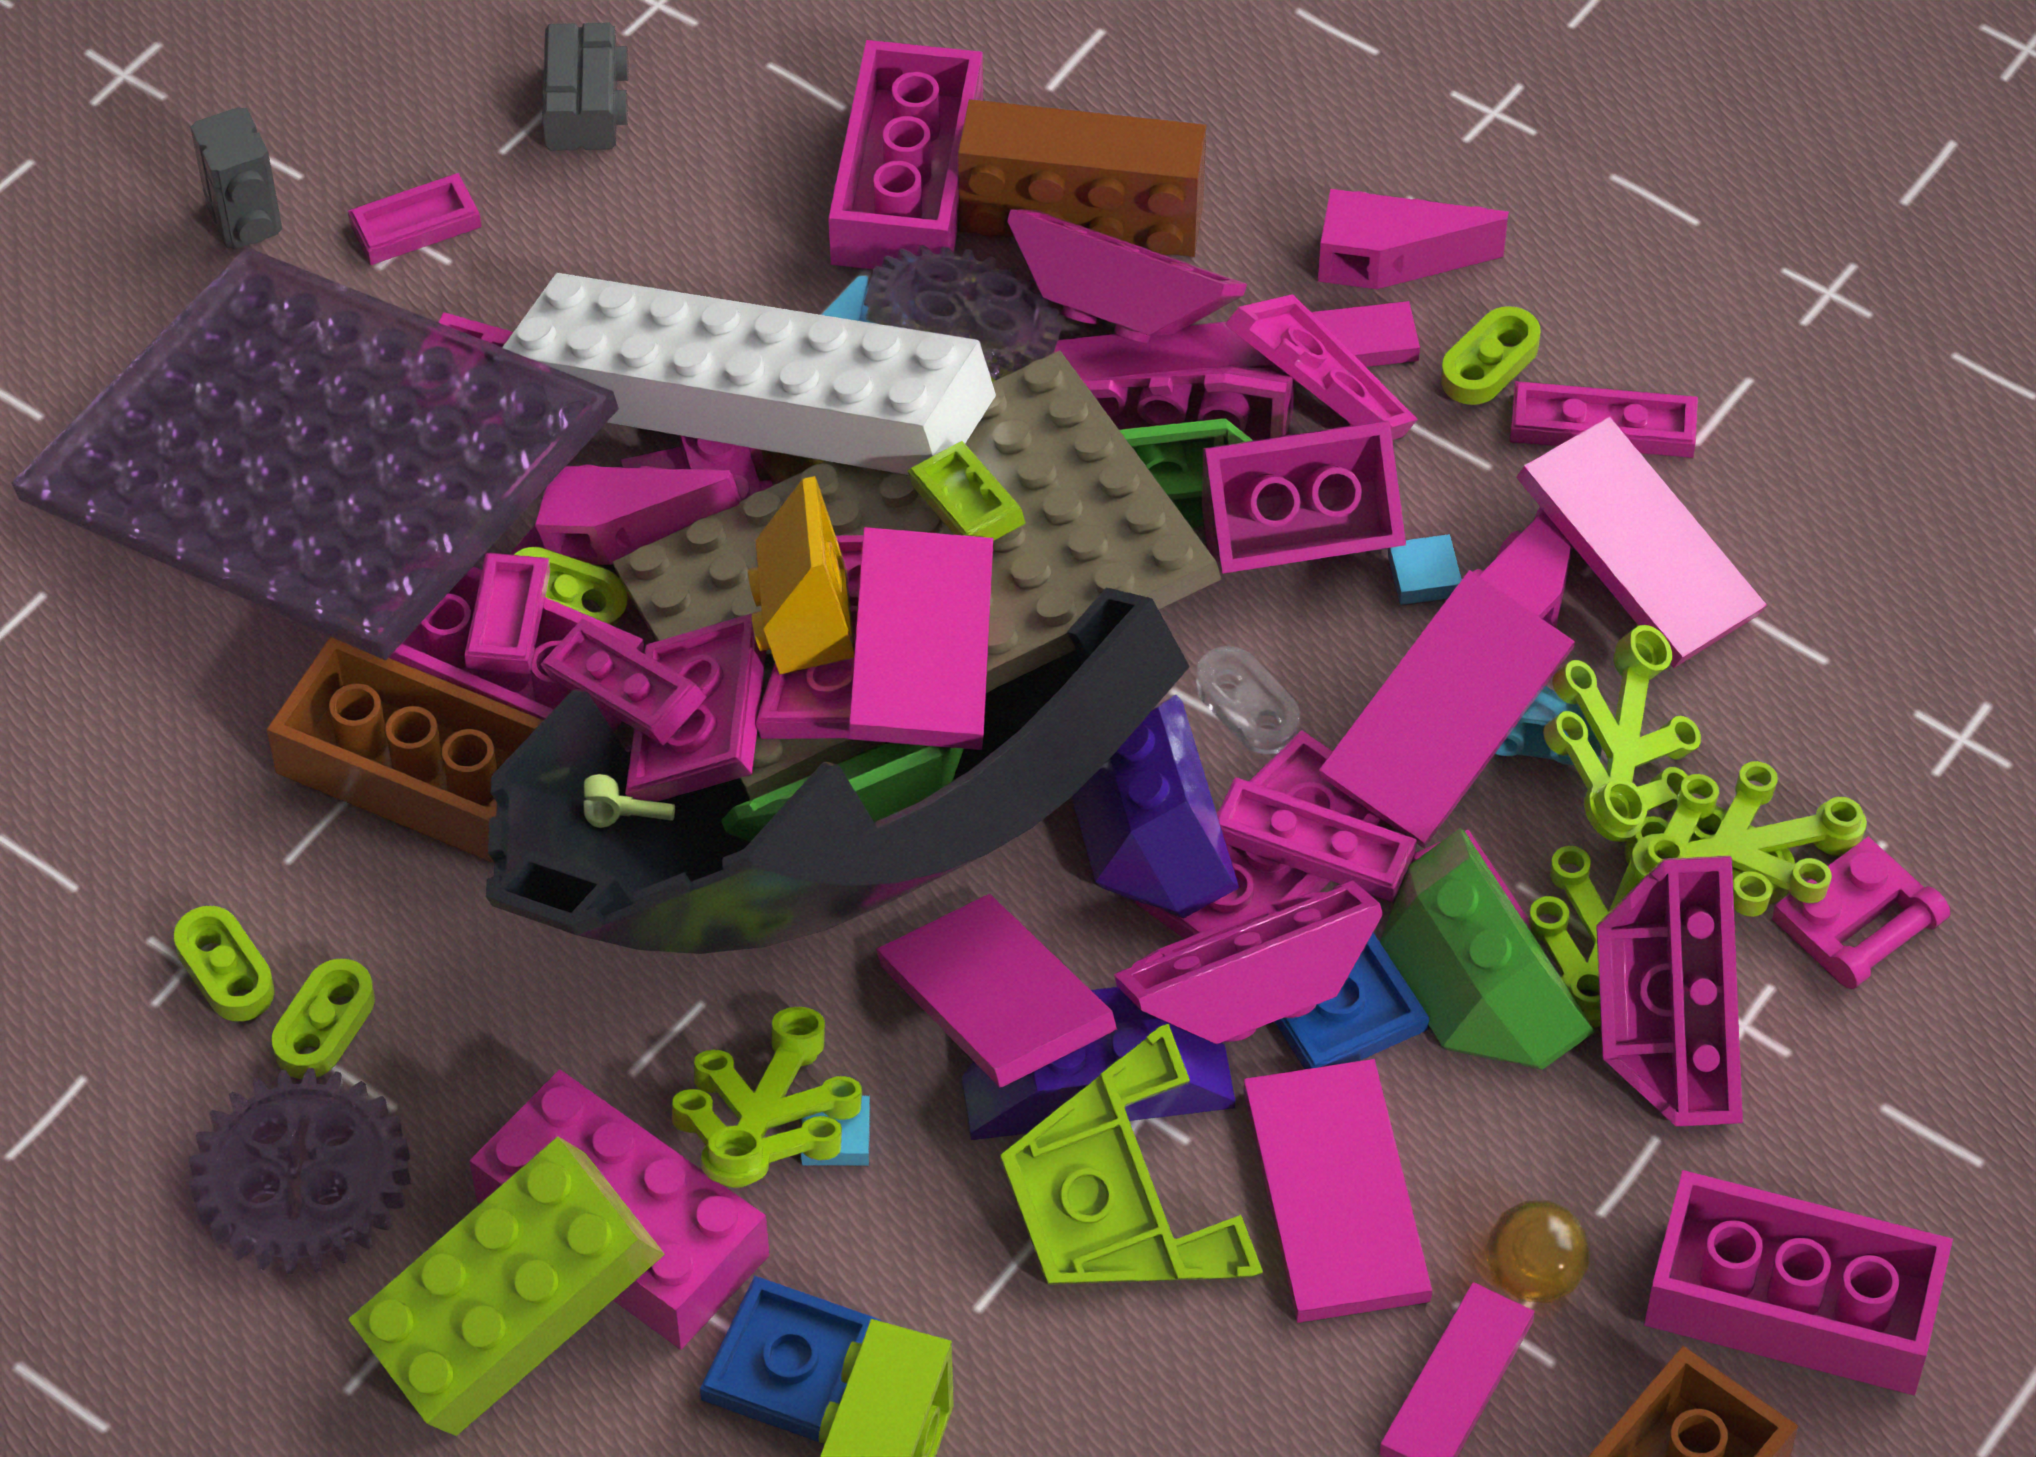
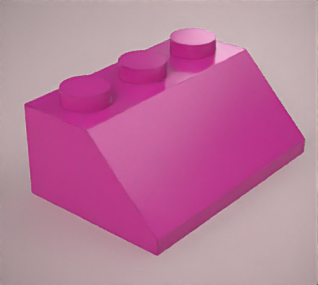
(1301, 497)

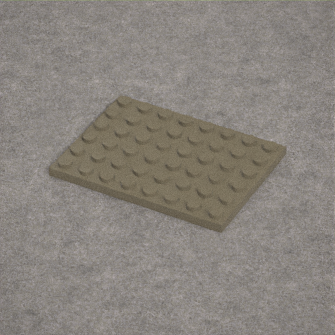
(1089, 526)

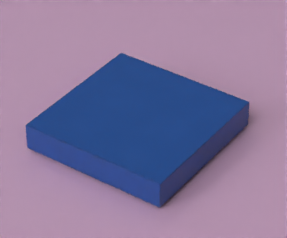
(1365, 1017)
(783, 1357)

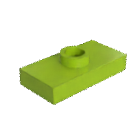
(966, 494)

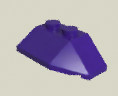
(1154, 819)
(1034, 1097)

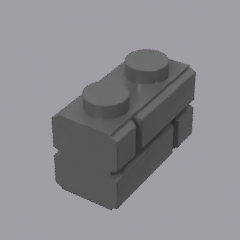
(581, 86)
(236, 177)

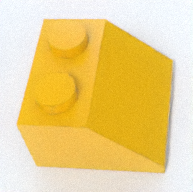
(801, 585)

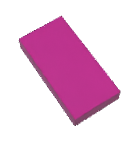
(414, 218)
(507, 613)

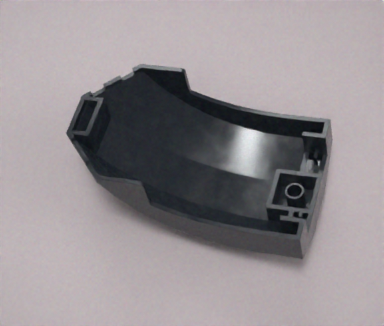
(821, 855)

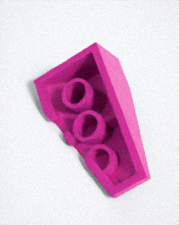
(1248, 397)

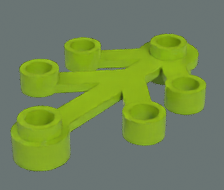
(1612, 800)
(1833, 829)
(1575, 971)
(740, 1152)

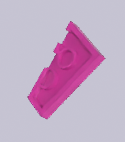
(1319, 361)

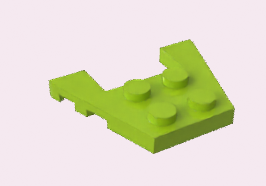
(1092, 1194)

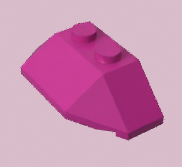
(1116, 279)
(1256, 965)
(1674, 991)

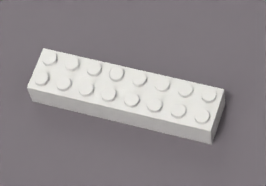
(761, 372)

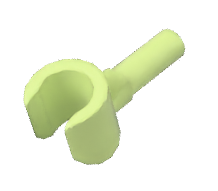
(606, 805)

